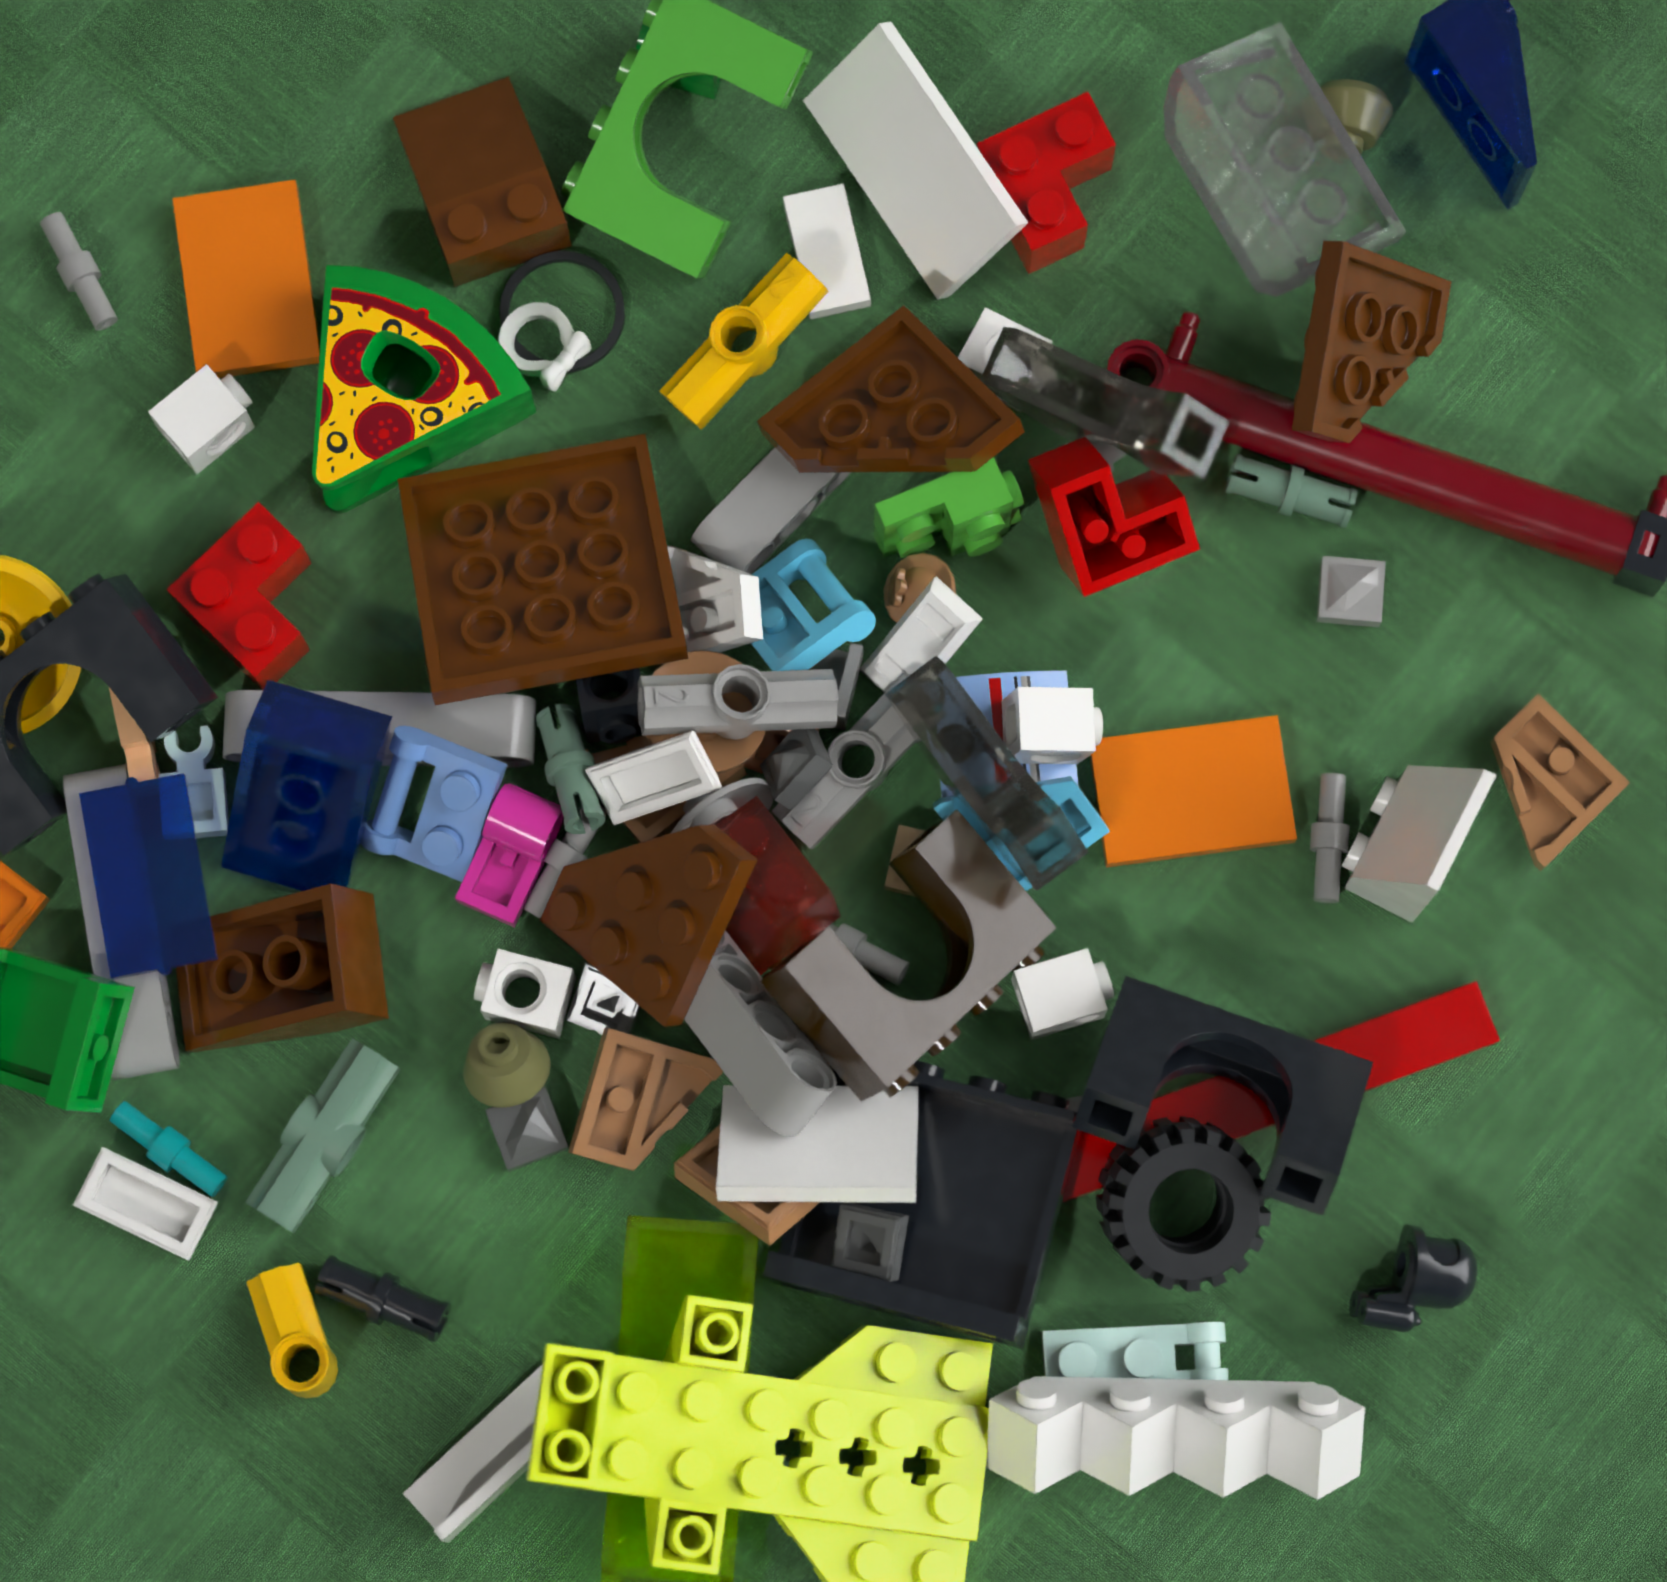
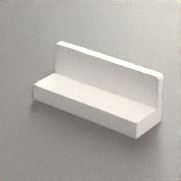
(479, 1464)

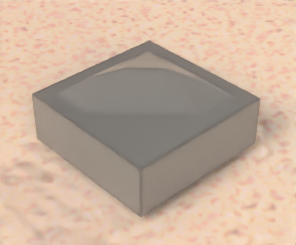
(1350, 591)

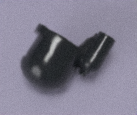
(1424, 1274)

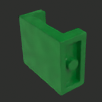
(59, 1030)

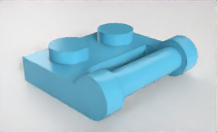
(789, 632)

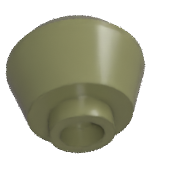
(1360, 108)
(505, 1065)

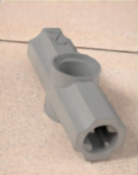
(778, 701)
(837, 793)

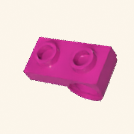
(510, 854)

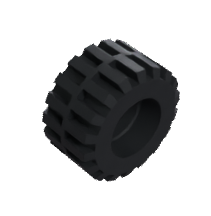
(1215, 1245)

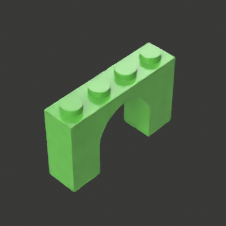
(615, 184)

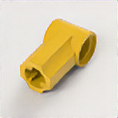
(292, 1325)

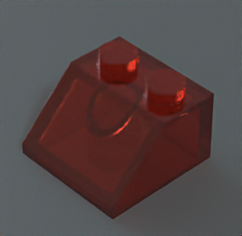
(784, 893)

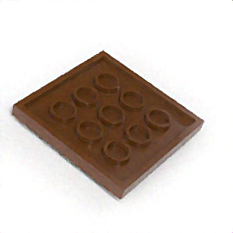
(541, 569)

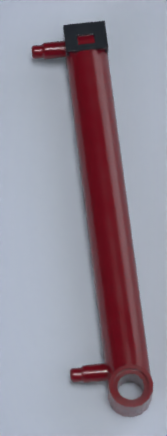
(1419, 473)

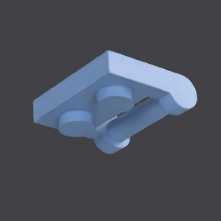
(453, 808)

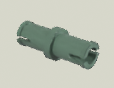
(1291, 490)
(567, 768)

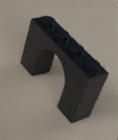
(127, 647)
(1303, 1083)

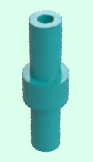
(168, 1148)

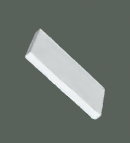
(915, 161)

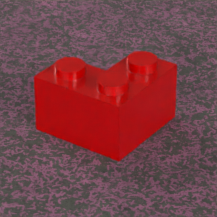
(1038, 168)
(1104, 528)
(233, 590)

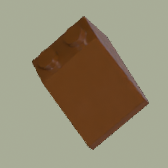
(482, 181)
(286, 971)

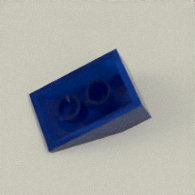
(1475, 76)
(304, 788)

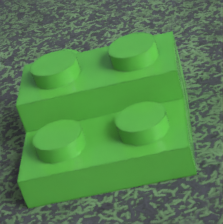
(963, 507)

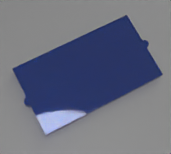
(148, 876)

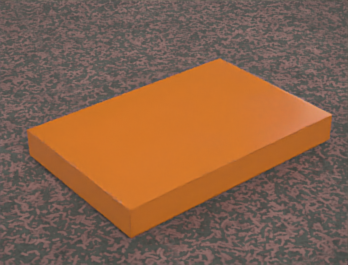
(247, 279)
(1193, 791)

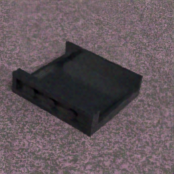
(980, 1220)

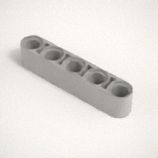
(762, 512)
(491, 725)
(149, 1031)
(758, 1043)

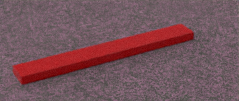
(1395, 1043)

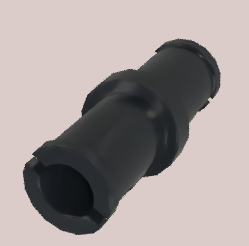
(382, 1298)

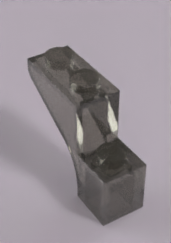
(1082, 399)
(985, 774)

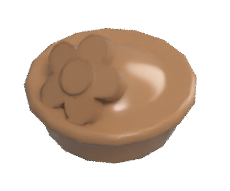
(910, 579)

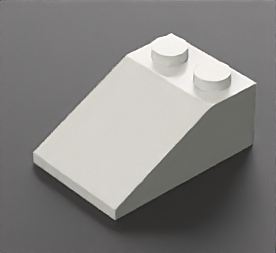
(1416, 836)

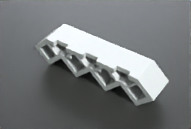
(1201, 1429)

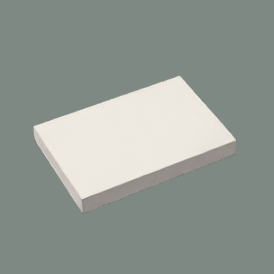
(841, 1155)

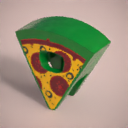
(402, 385)

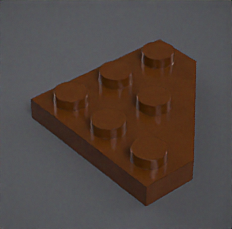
(1362, 336)
(892, 407)
(653, 913)

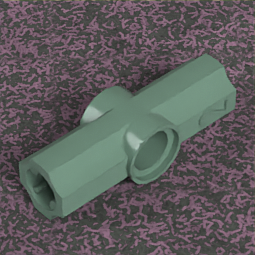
(323, 1135)

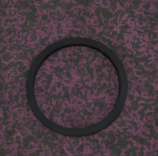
(584, 260)

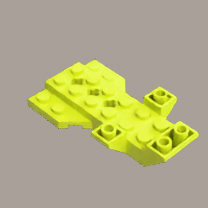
(705, 1437)

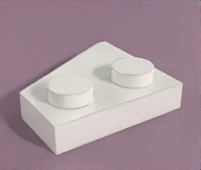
(715, 603)

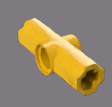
(769, 309)

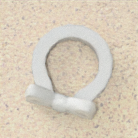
(550, 372)

